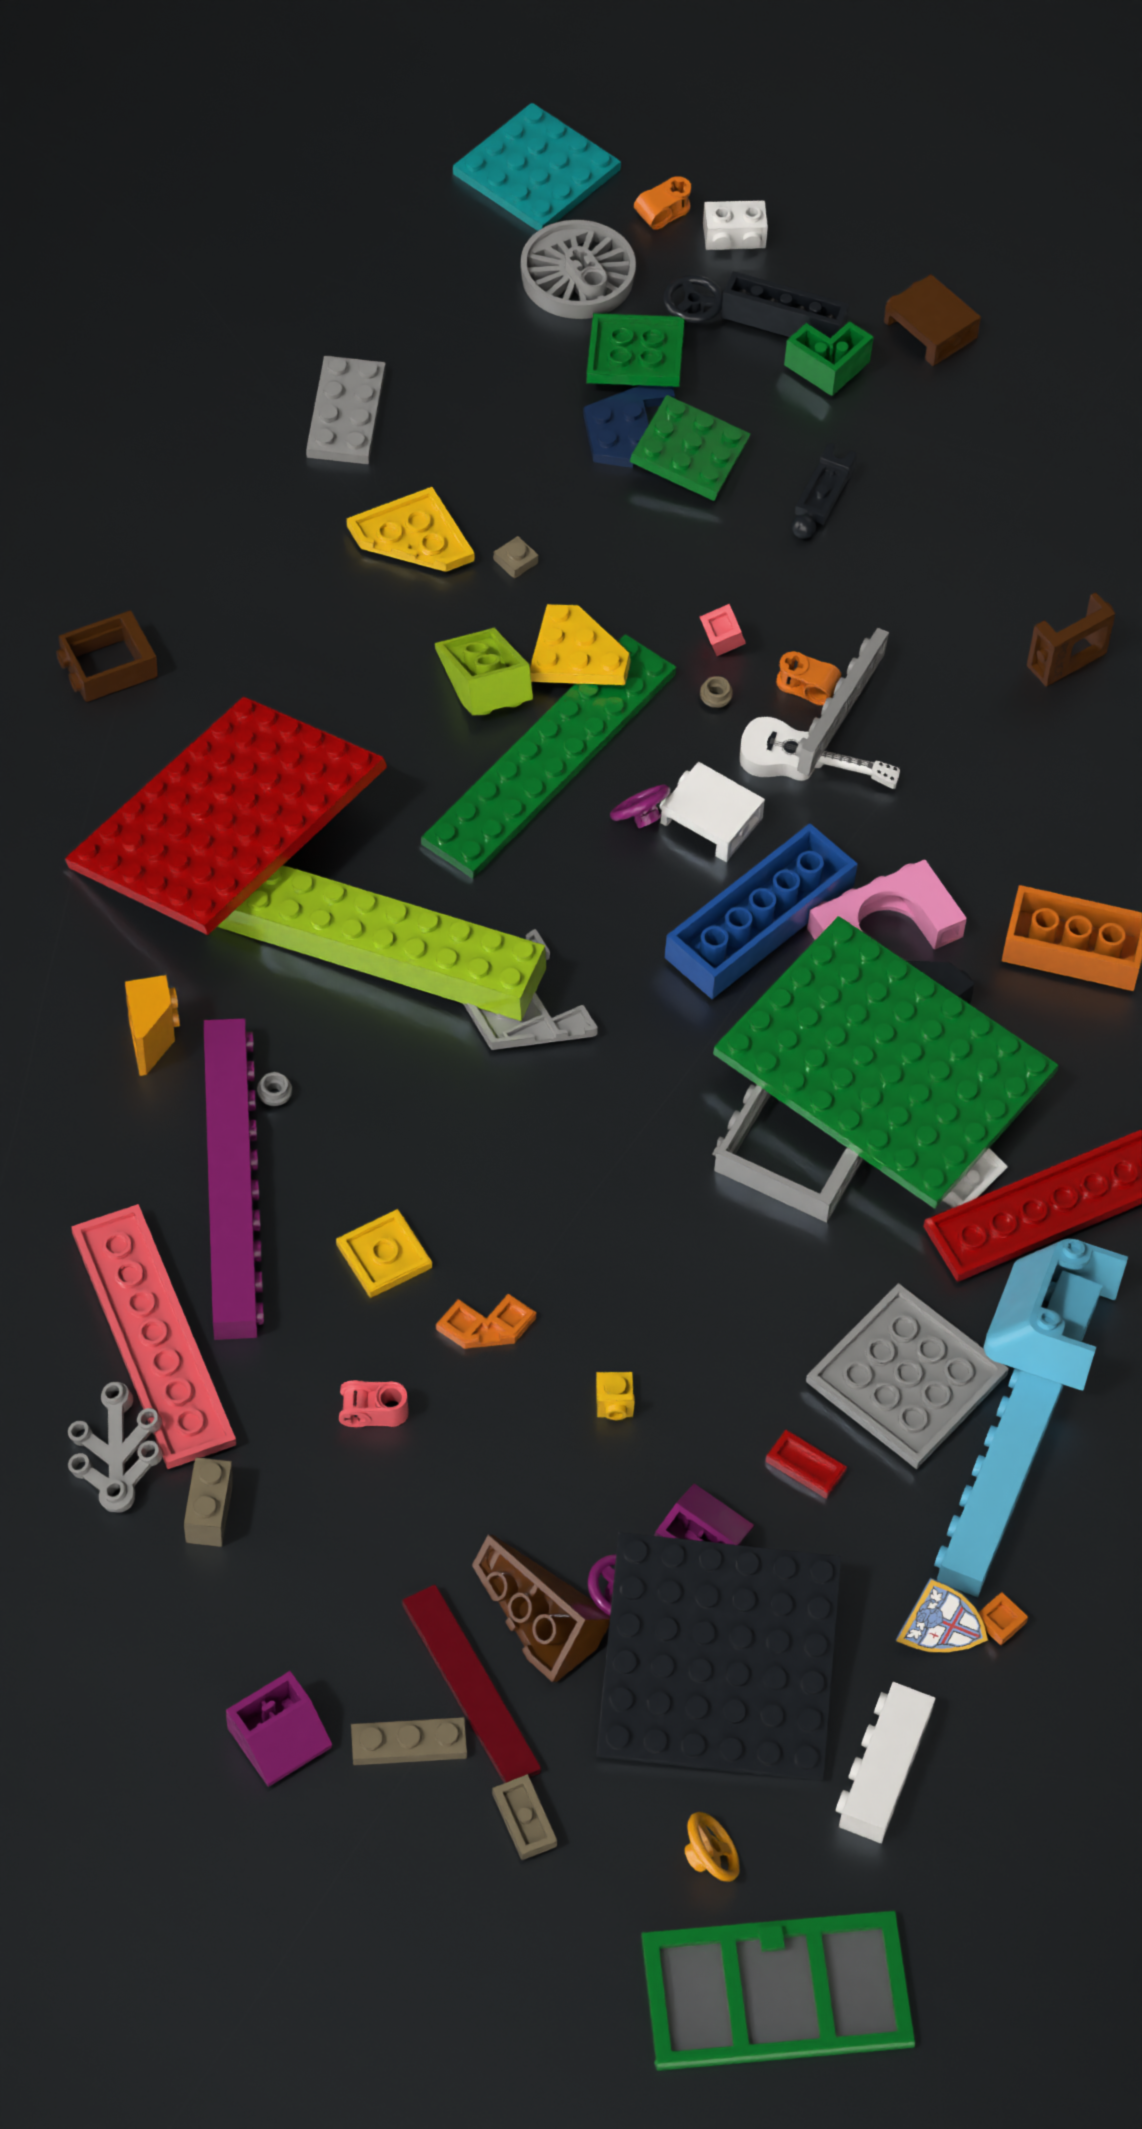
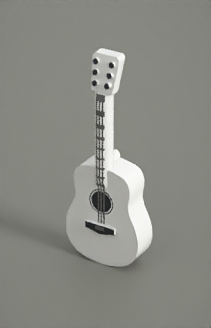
(771, 747)

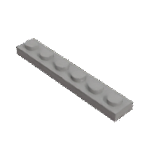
(845, 695)

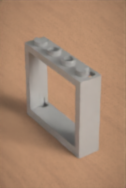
(770, 1183)

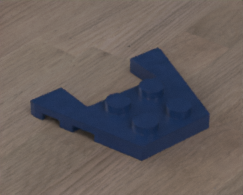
(619, 423)

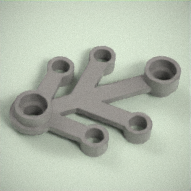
(117, 1450)

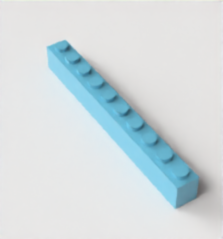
(1010, 1450)

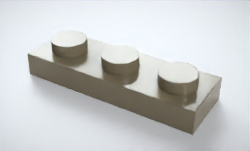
(408, 1741)

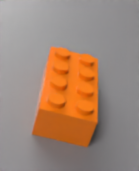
(1075, 938)

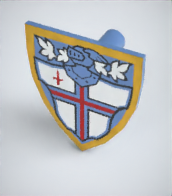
(942, 1621)

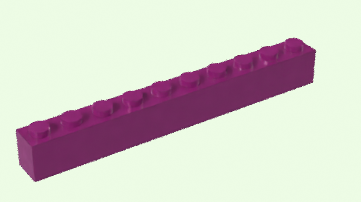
(230, 1180)

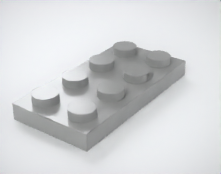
(346, 410)

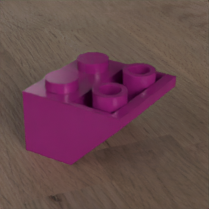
(705, 1519)
(278, 1728)

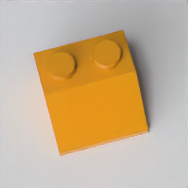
(151, 1019)

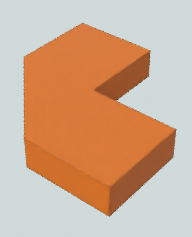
(474, 1330)

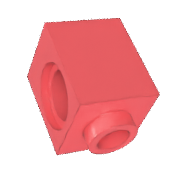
(722, 630)

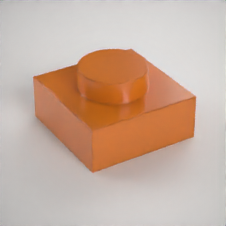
(1002, 1618)

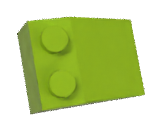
(485, 671)

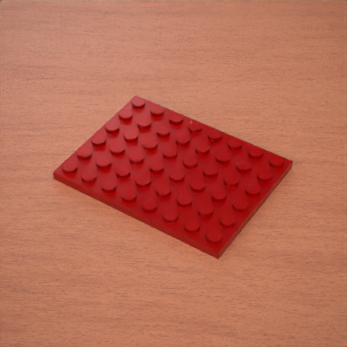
(225, 814)

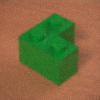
(827, 360)

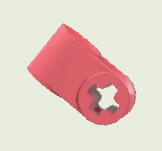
(371, 1404)

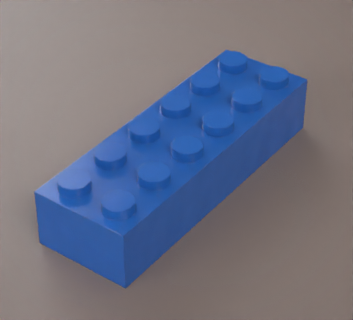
(759, 911)

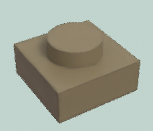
(516, 557)

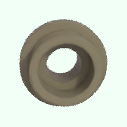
(716, 685)

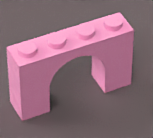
(911, 891)

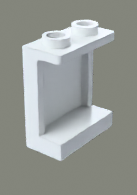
(713, 808)

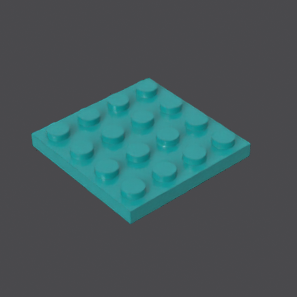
(536, 167)

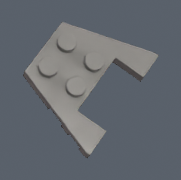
(536, 1025)

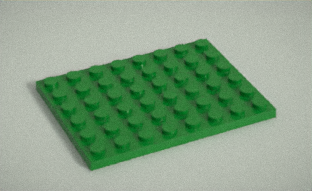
(886, 1061)

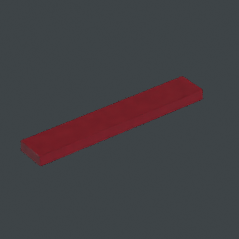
(470, 1685)

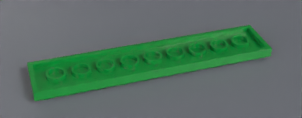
(543, 763)

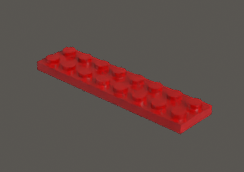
(1039, 1208)

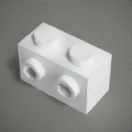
(732, 227)

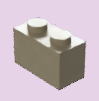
(208, 1502)

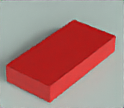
(806, 1464)

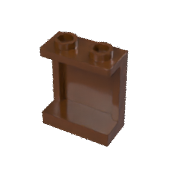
(934, 318)

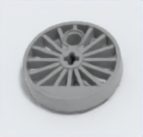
(589, 273)

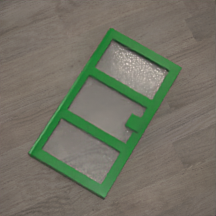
(776, 1990)

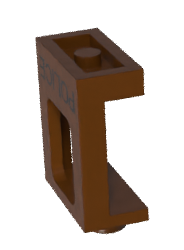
(1051, 651)

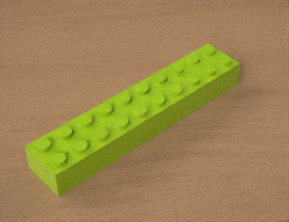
(393, 941)

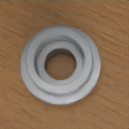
(274, 1081)

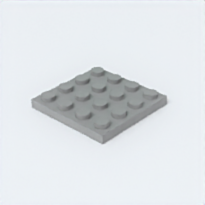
(906, 1375)

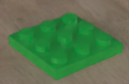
(635, 350)
(690, 447)

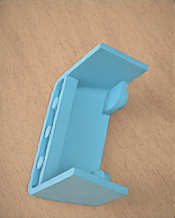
(1030, 1335)

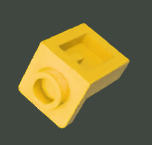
(614, 1395)

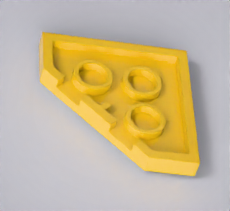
(413, 531)
(577, 650)

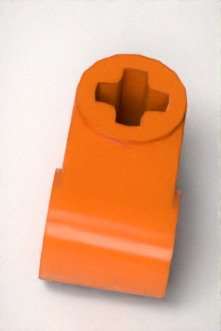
(664, 202)
(811, 678)

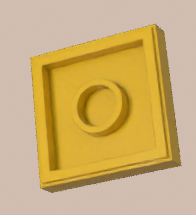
(384, 1253)

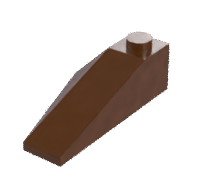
(548, 1614)

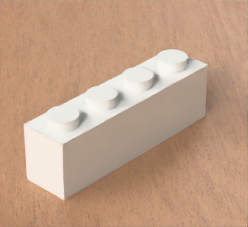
(886, 1762)

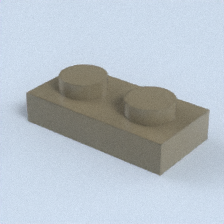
(524, 1817)

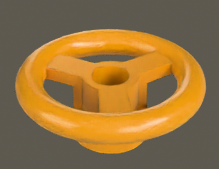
(706, 1850)

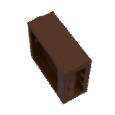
(100, 635)

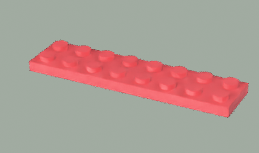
(153, 1335)

